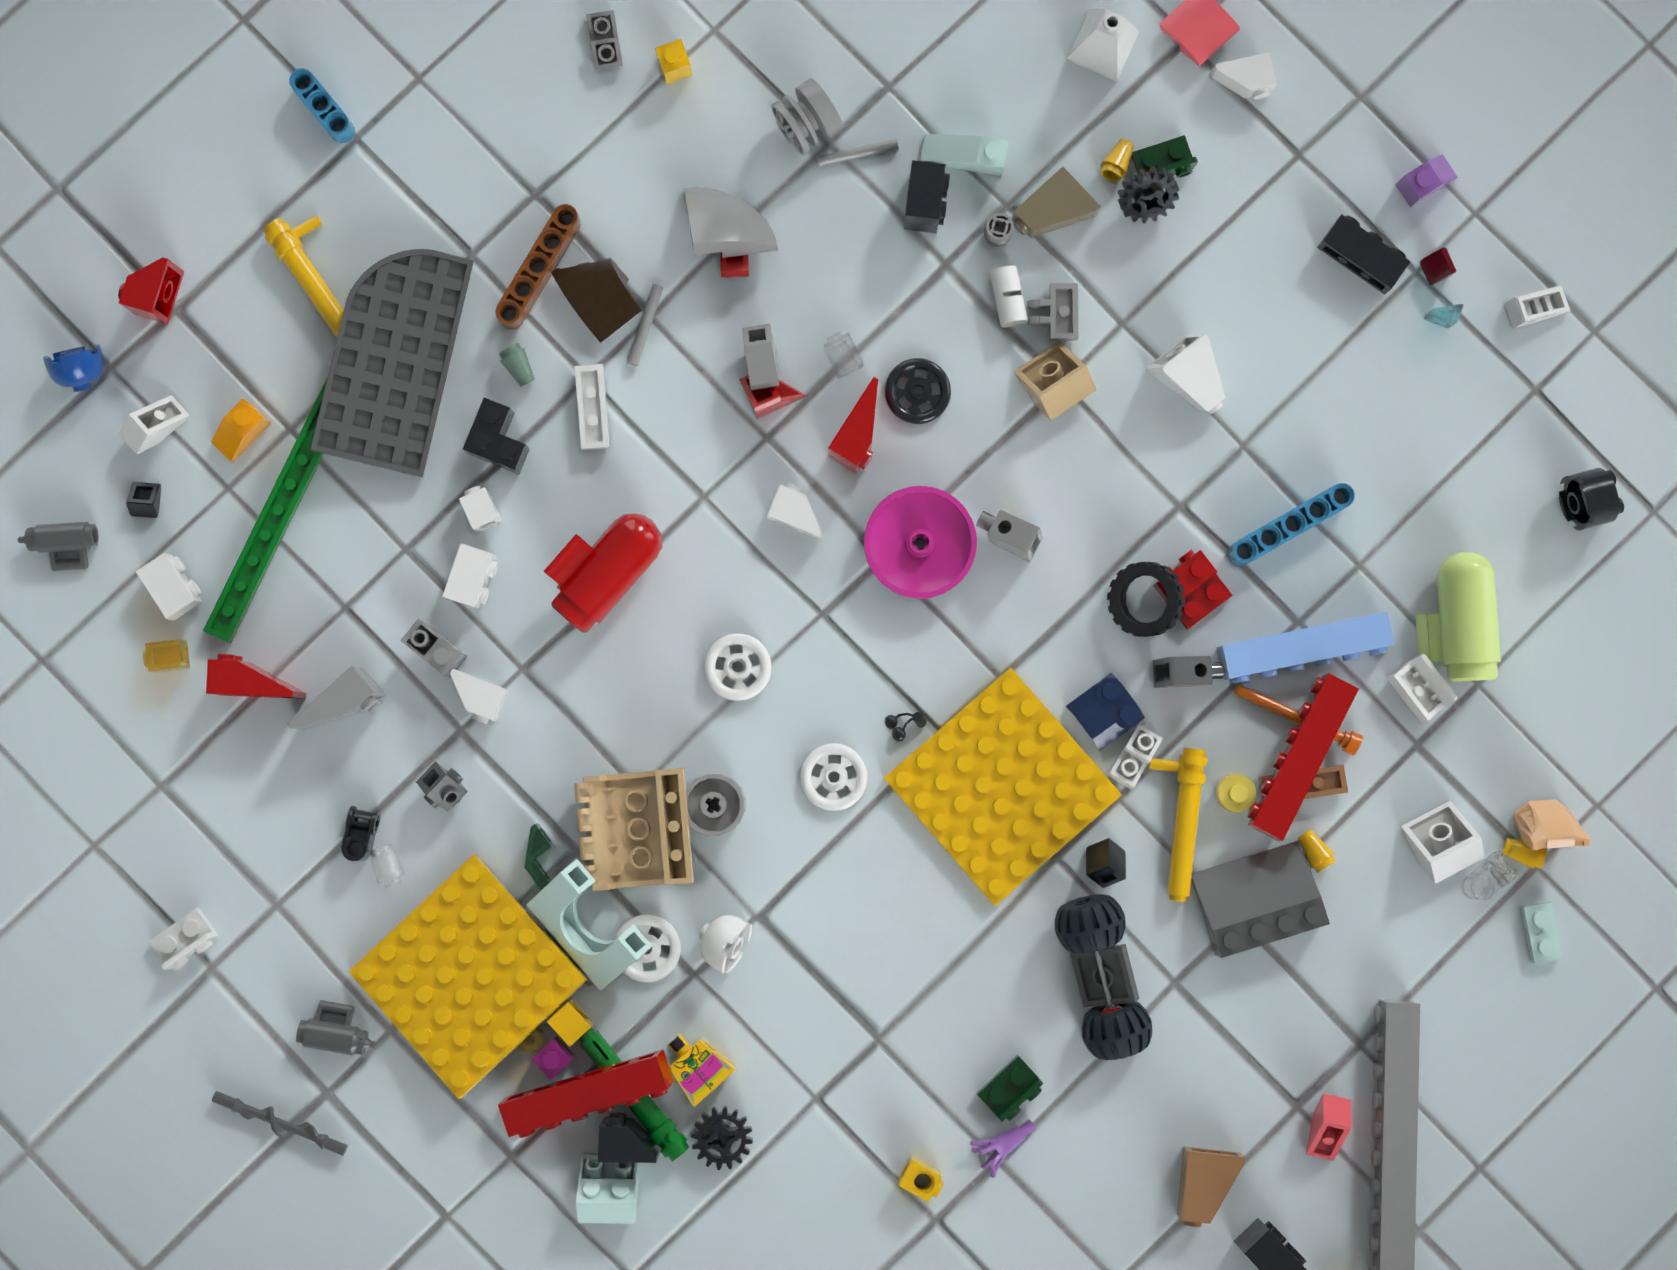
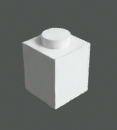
(480, 508)

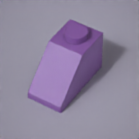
(1426, 180)

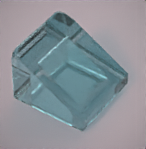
(1444, 316)

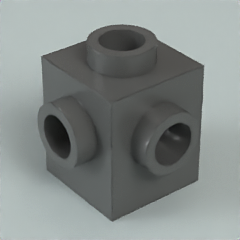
(442, 786)

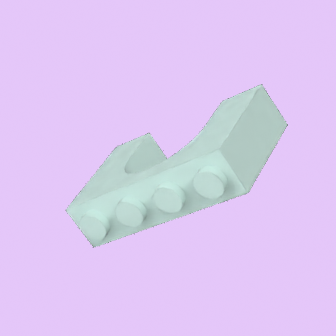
(558, 913)

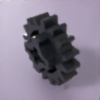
(1148, 194)
(709, 1142)

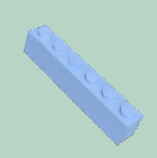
(1305, 646)

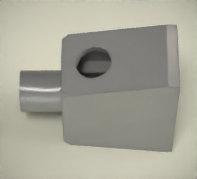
(1020, 540)

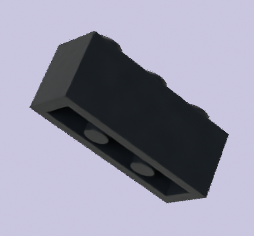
(1364, 253)

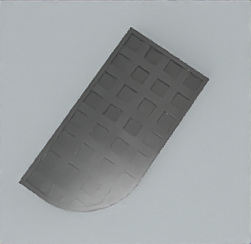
(393, 360)

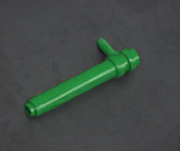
(648, 1113)

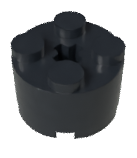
(1590, 498)

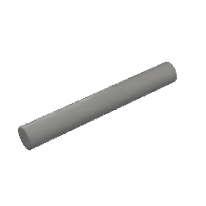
(856, 153)
(645, 325)

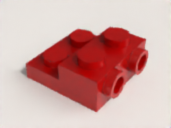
(1201, 585)

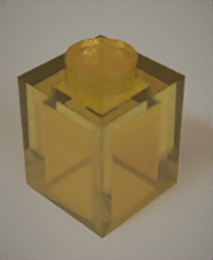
(166, 656)

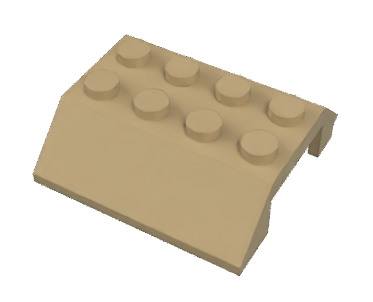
(635, 829)

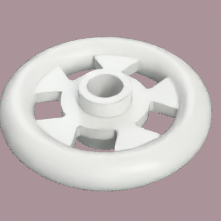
(740, 691)
(848, 758)
(669, 937)

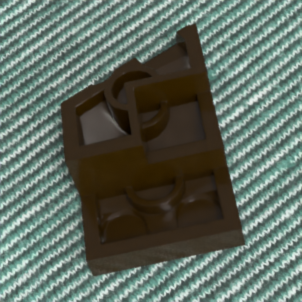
(598, 295)

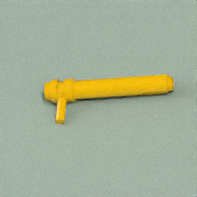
(289, 249)
(1190, 779)

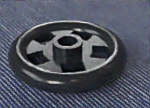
(894, 393)

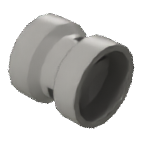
(996, 234)

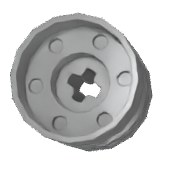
(810, 114)

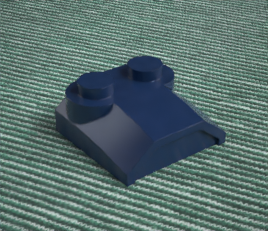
(1106, 711)

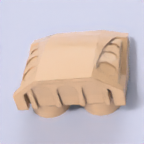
(1549, 825)

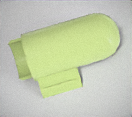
(1466, 627)

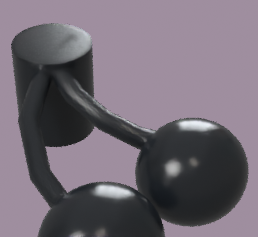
(899, 733)

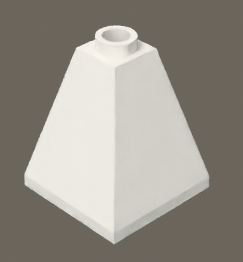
(1104, 43)
(1191, 372)

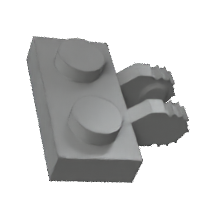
(1062, 312)

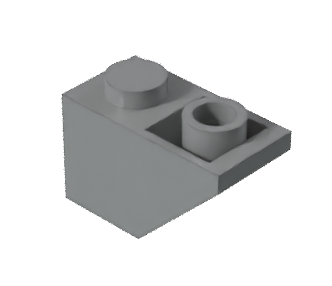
(760, 356)
(433, 648)

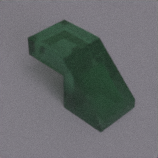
(538, 845)

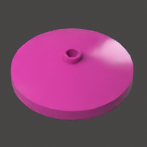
(923, 515)

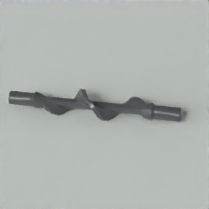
(279, 1126)

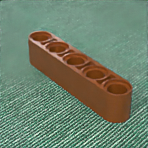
(538, 253)

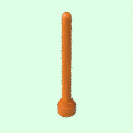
(1348, 740)

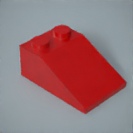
(854, 439)
(234, 677)

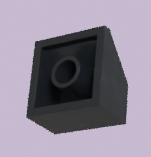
(625, 1141)

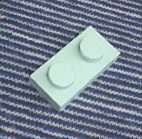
(1541, 932)

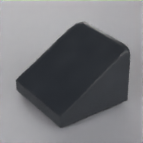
(144, 499)

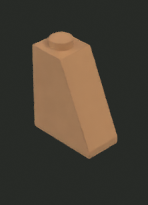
(1205, 1183)

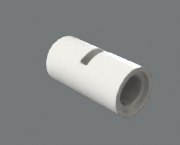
(1008, 296)

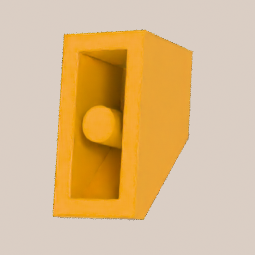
(239, 429)

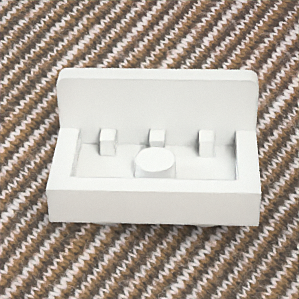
(1422, 688)

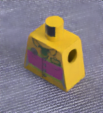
(698, 1067)

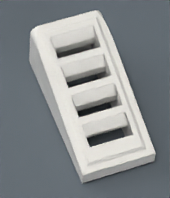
(1520, 312)

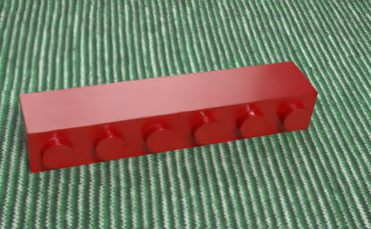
(1302, 756)
(586, 1093)

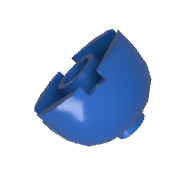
(75, 367)

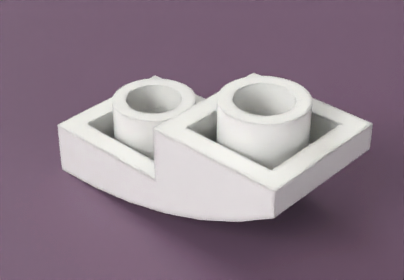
(1135, 756)

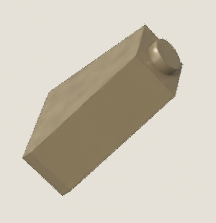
(1054, 206)

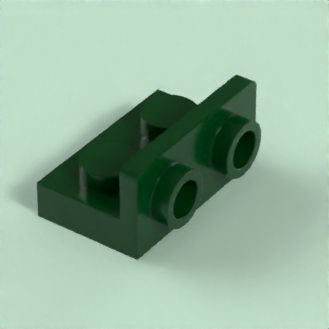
(1172, 155)
(1010, 1089)

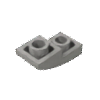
(604, 40)

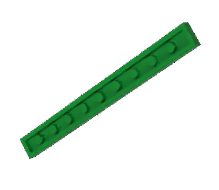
(267, 532)

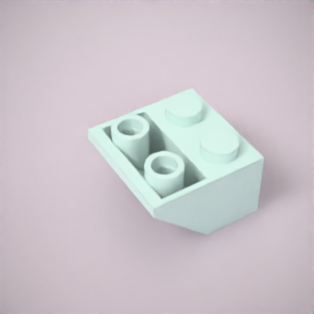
(606, 1191)

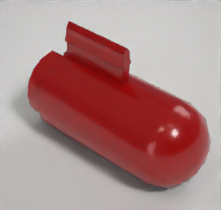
(600, 575)

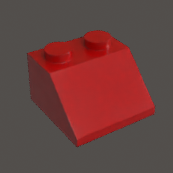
(152, 290)

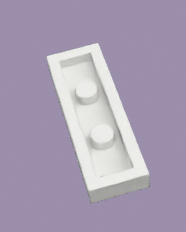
(592, 407)

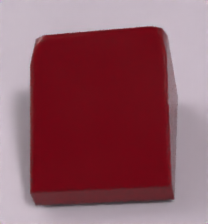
(1438, 266)

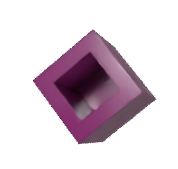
(553, 1058)

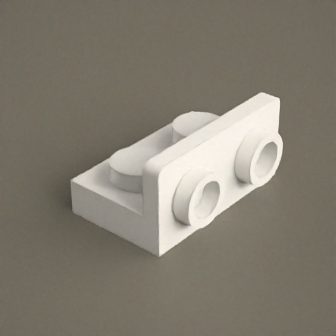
(183, 939)

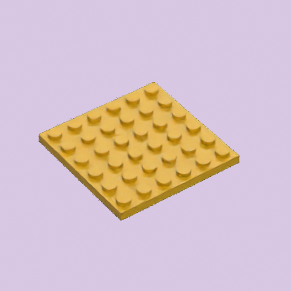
(1002, 786)
(467, 976)

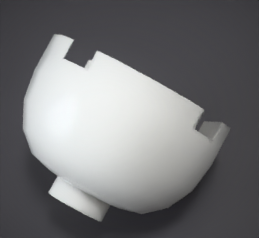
(723, 941)

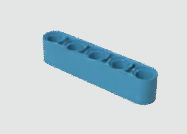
(1303, 519)

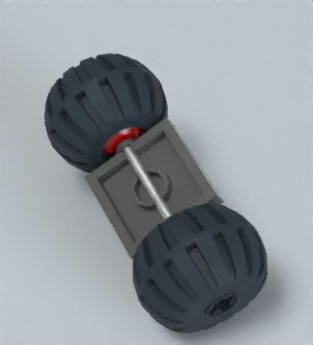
(1104, 975)

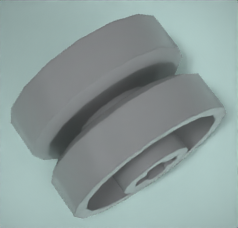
(731, 803)

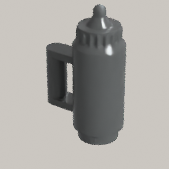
(62, 537)
(331, 1035)

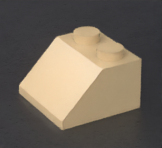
(1055, 380)

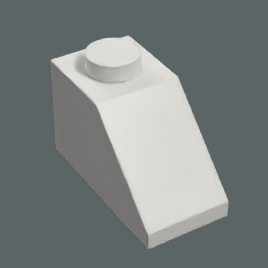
(1247, 76)
(152, 424)
(794, 511)
(479, 696)

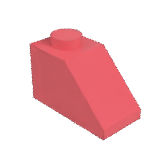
(1329, 1126)

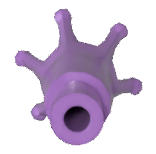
(1002, 1145)

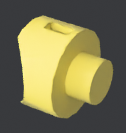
(1235, 792)

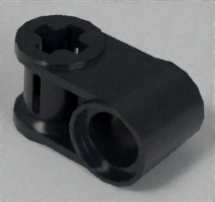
(360, 832)

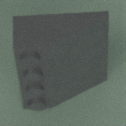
(1259, 899)

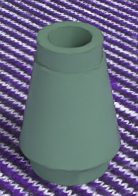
(517, 364)

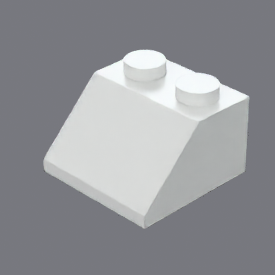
(1443, 841)

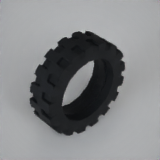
(1118, 599)

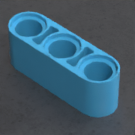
(316, 94)

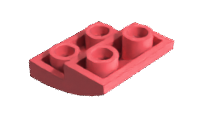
(1199, 28)

